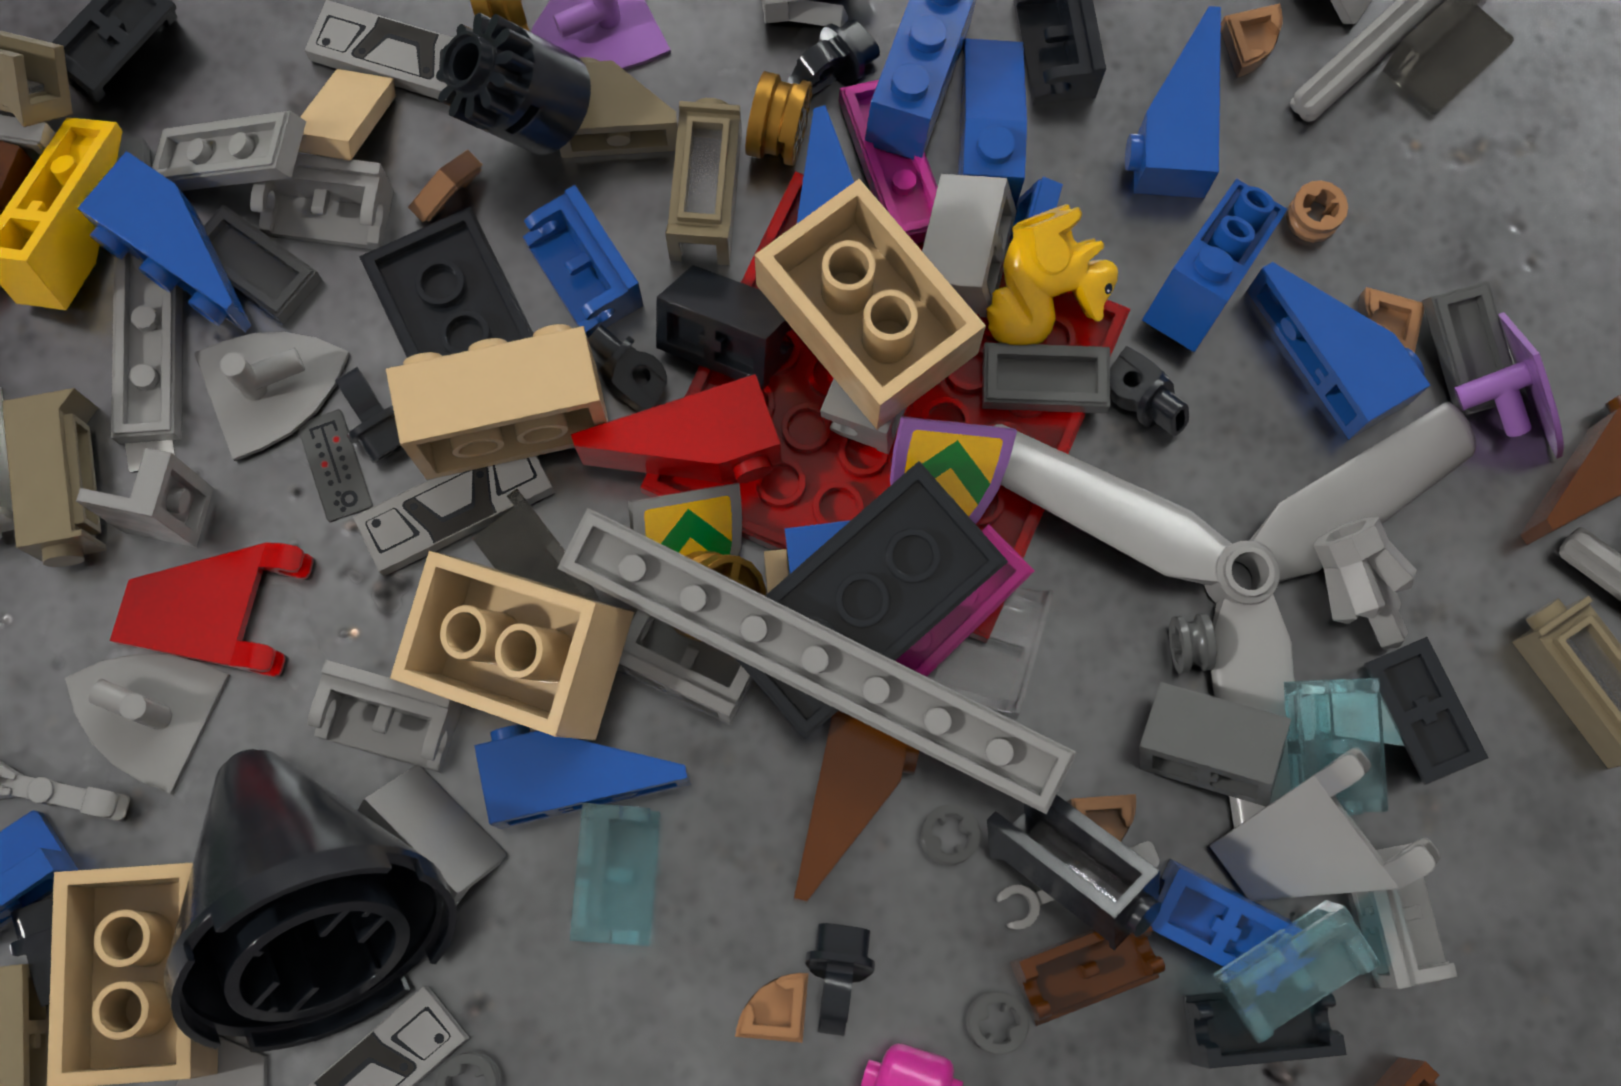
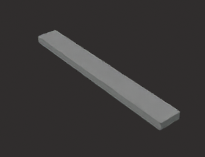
(817, 660)

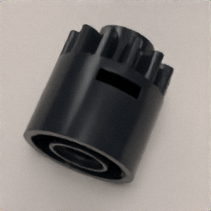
(514, 84)

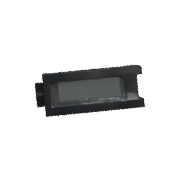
(1080, 868)

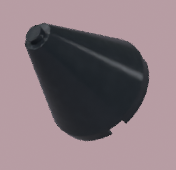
(297, 912)

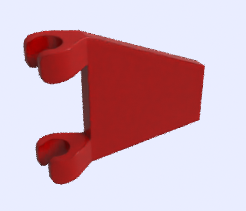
(206, 606)

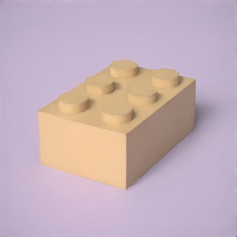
(868, 303)
(496, 400)
(512, 647)
(108, 979)

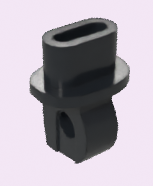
(837, 56)
(617, 367)
(1151, 399)
(378, 427)
(34, 940)
(839, 960)

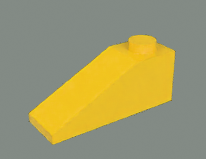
(42, 231)

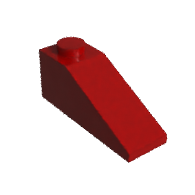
(699, 437)

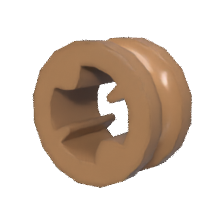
(1327, 195)

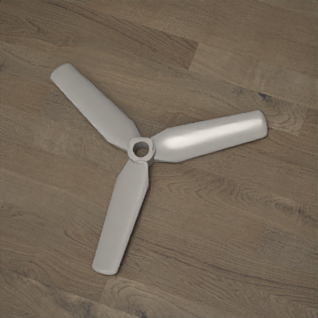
(1247, 624)

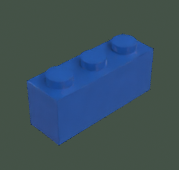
(917, 75)

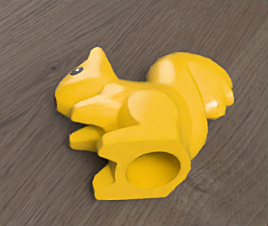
(1042, 265)

